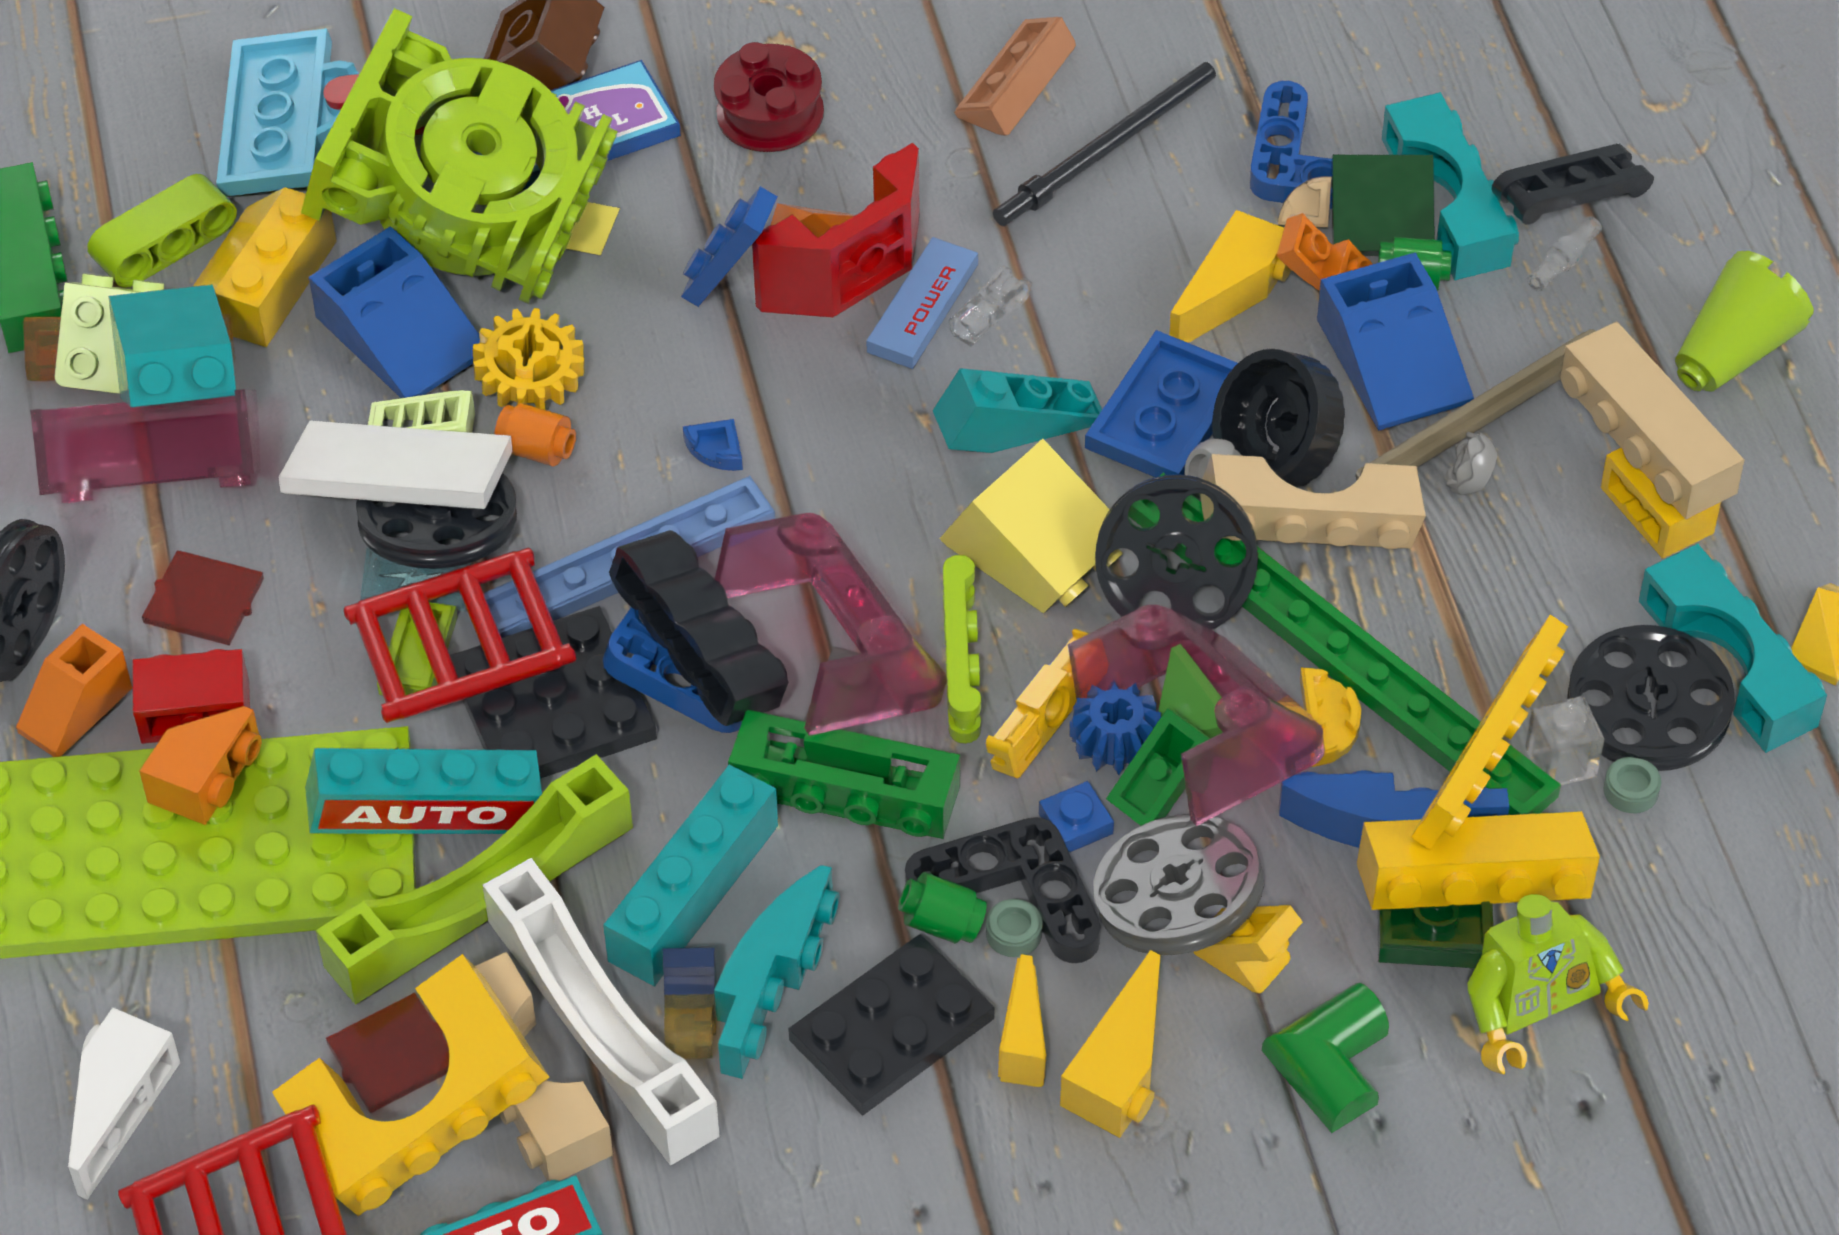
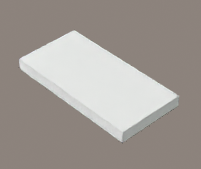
(396, 464)

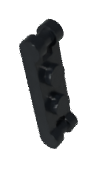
(1571, 181)

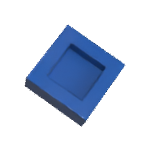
(1077, 816)

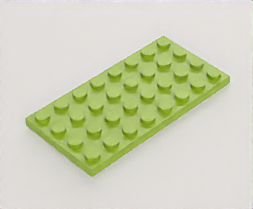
(108, 870)

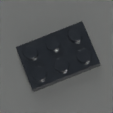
(891, 1024)

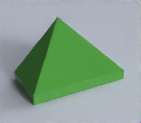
(1189, 692)

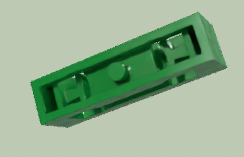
(850, 775)

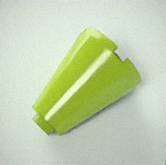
(1741, 322)

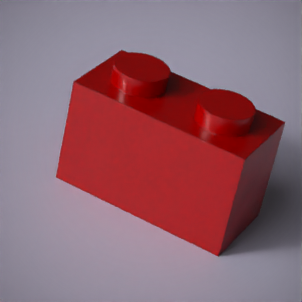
(186, 689)

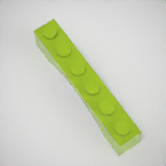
(396, 933)

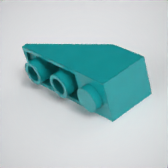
(1010, 410)

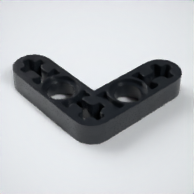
(1020, 863)

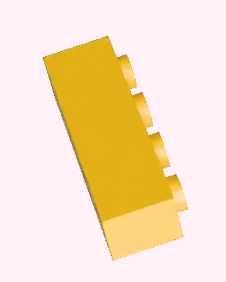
(1483, 862)

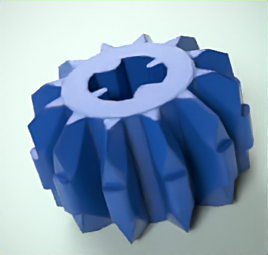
(1112, 725)

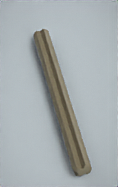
(1478, 411)

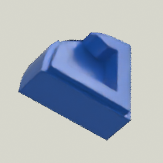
(714, 444)

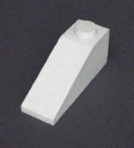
(118, 1081)

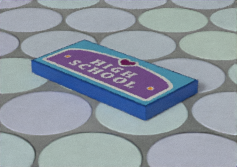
(630, 99)

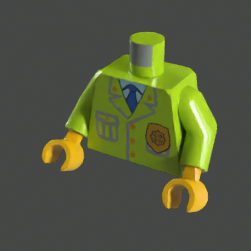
(1537, 969)

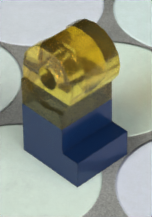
(690, 1001)

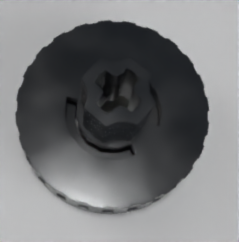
(1302, 422)

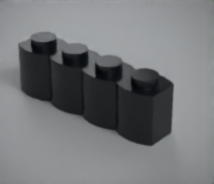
(698, 627)

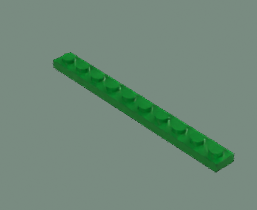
(1367, 666)

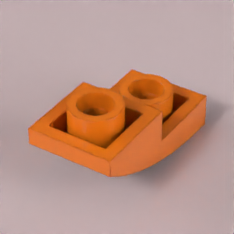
(1312, 255)

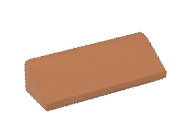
(1017, 75)

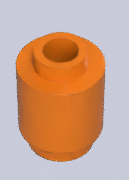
(537, 433)

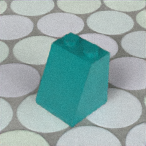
(171, 346)

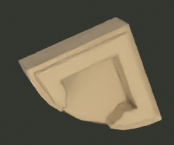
(1311, 199)

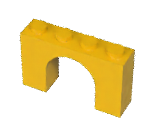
(485, 1075)

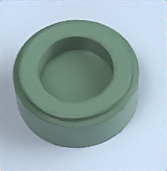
(1632, 785)
(1014, 927)

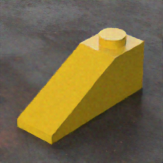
(1231, 278)
(1113, 1068)

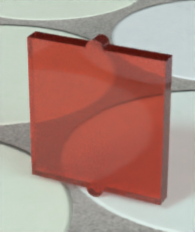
(203, 597)
(391, 1052)

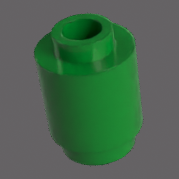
(1429, 251)
(942, 908)

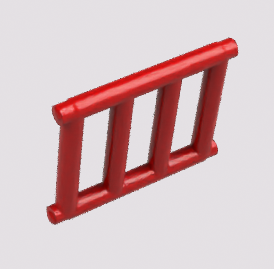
(450, 687)
(247, 1150)

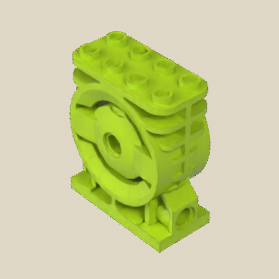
(468, 105)

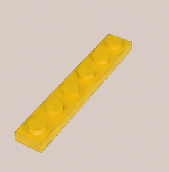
(1486, 744)

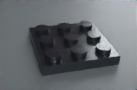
(563, 711)

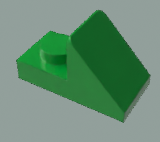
(1156, 772)

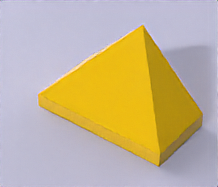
(1818, 636)

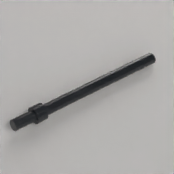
(1040, 189)

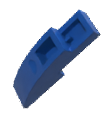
(1341, 803)

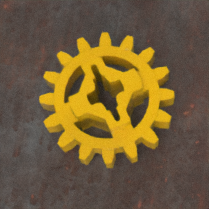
(504, 352)

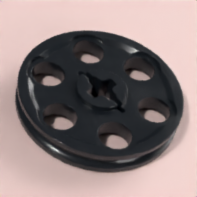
(434, 523)
(1172, 528)
(29, 590)
(1669, 686)

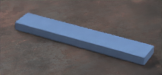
(585, 576)

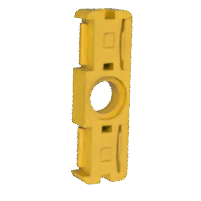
(1037, 716)

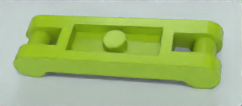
(961, 667)

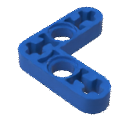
(1293, 167)
(635, 671)

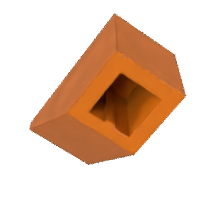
(74, 691)
(199, 762)

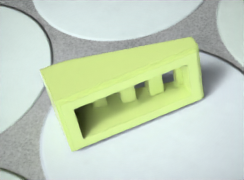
(446, 410)

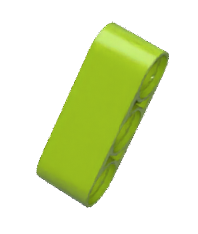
(161, 230)

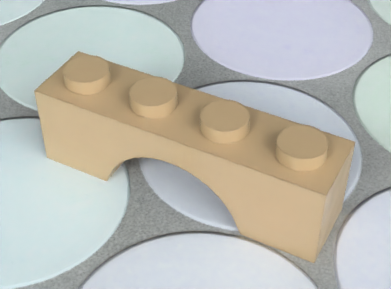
(1375, 511)
(560, 1121)

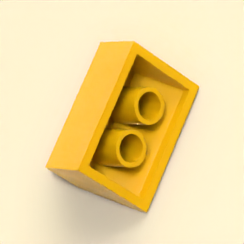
(267, 263)

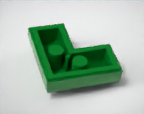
(1317, 1051)

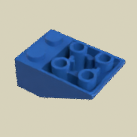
(394, 314)
(1393, 340)

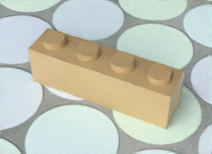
(1651, 420)

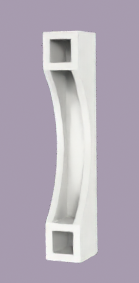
(642, 1071)

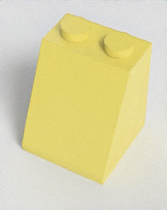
(1034, 529)

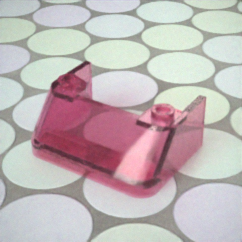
(146, 444)
(894, 667)
(1263, 728)

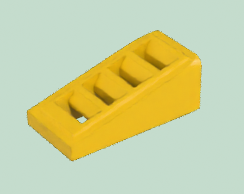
(1022, 1040)

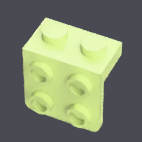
(86, 335)

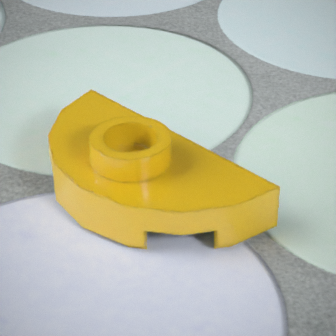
(1334, 709)

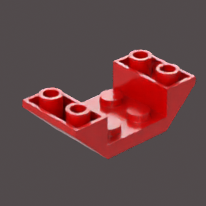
(851, 260)

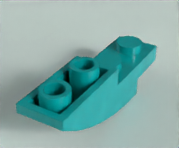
(767, 958)

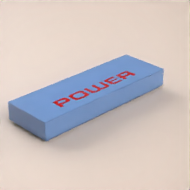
(922, 302)

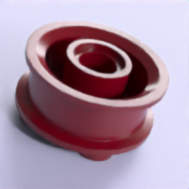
(768, 97)

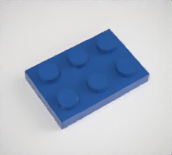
(1160, 407)

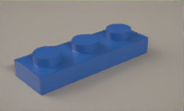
(727, 245)

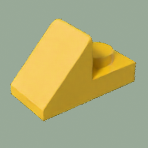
(1256, 948)

